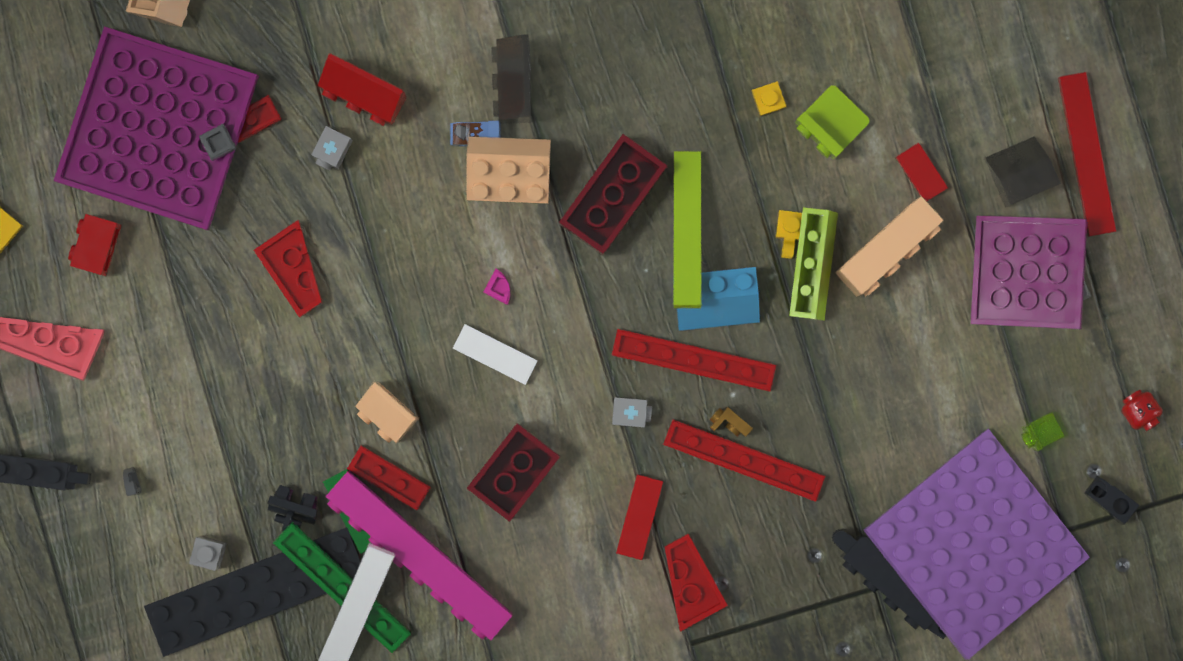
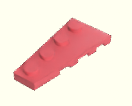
(53, 346)

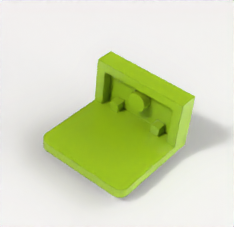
(832, 122)

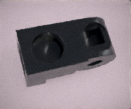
(1111, 500)

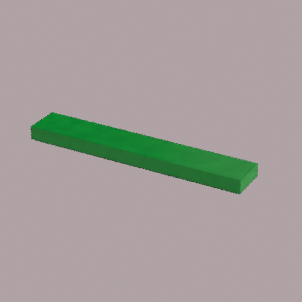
(336, 584)

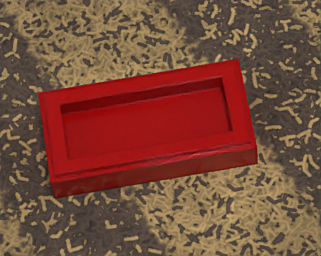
(921, 172)

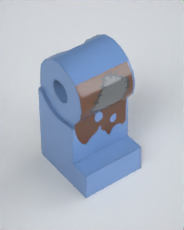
(463, 130)

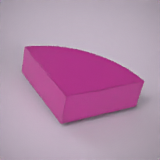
(498, 287)

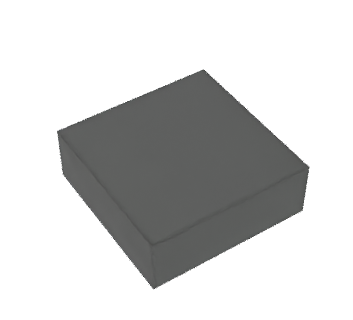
(217, 142)

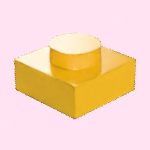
(768, 98)

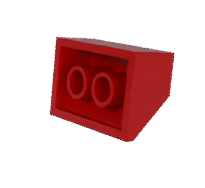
(361, 90)

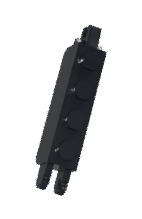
(40, 472)
(864, 557)

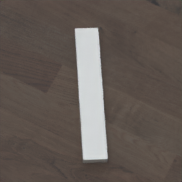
(357, 604)

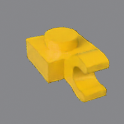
(789, 230)

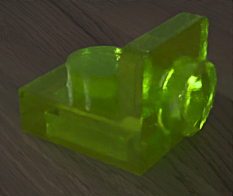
(1041, 432)

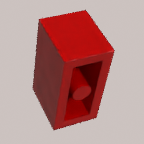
(94, 244)

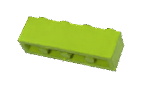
(813, 263)

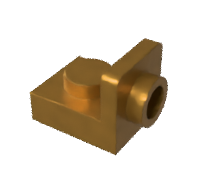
(735, 423)

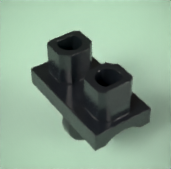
(292, 512)

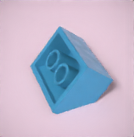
(726, 300)

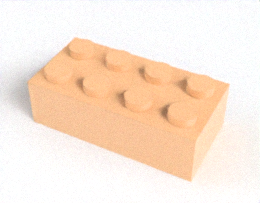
(889, 246)

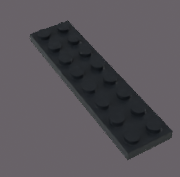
(242, 596)

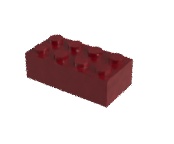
(613, 194)

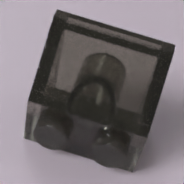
(1022, 171)

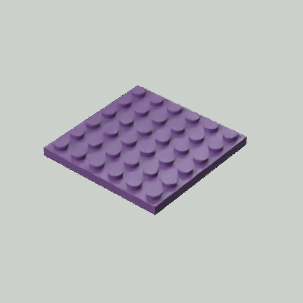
(976, 544)

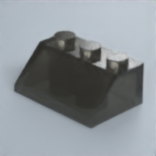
(512, 79)

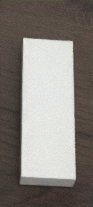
(495, 354)

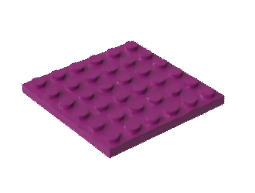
(143, 126)

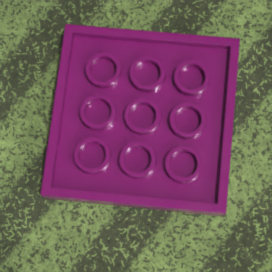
(1029, 272)

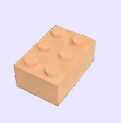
(508, 169)

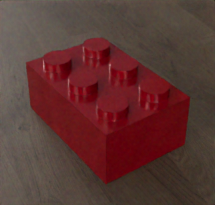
(513, 472)

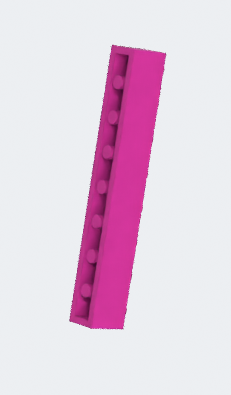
(419, 555)

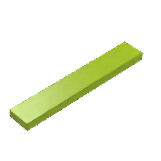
(687, 229)

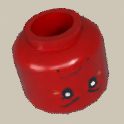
(1141, 410)

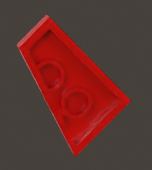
(291, 268)
(692, 584)

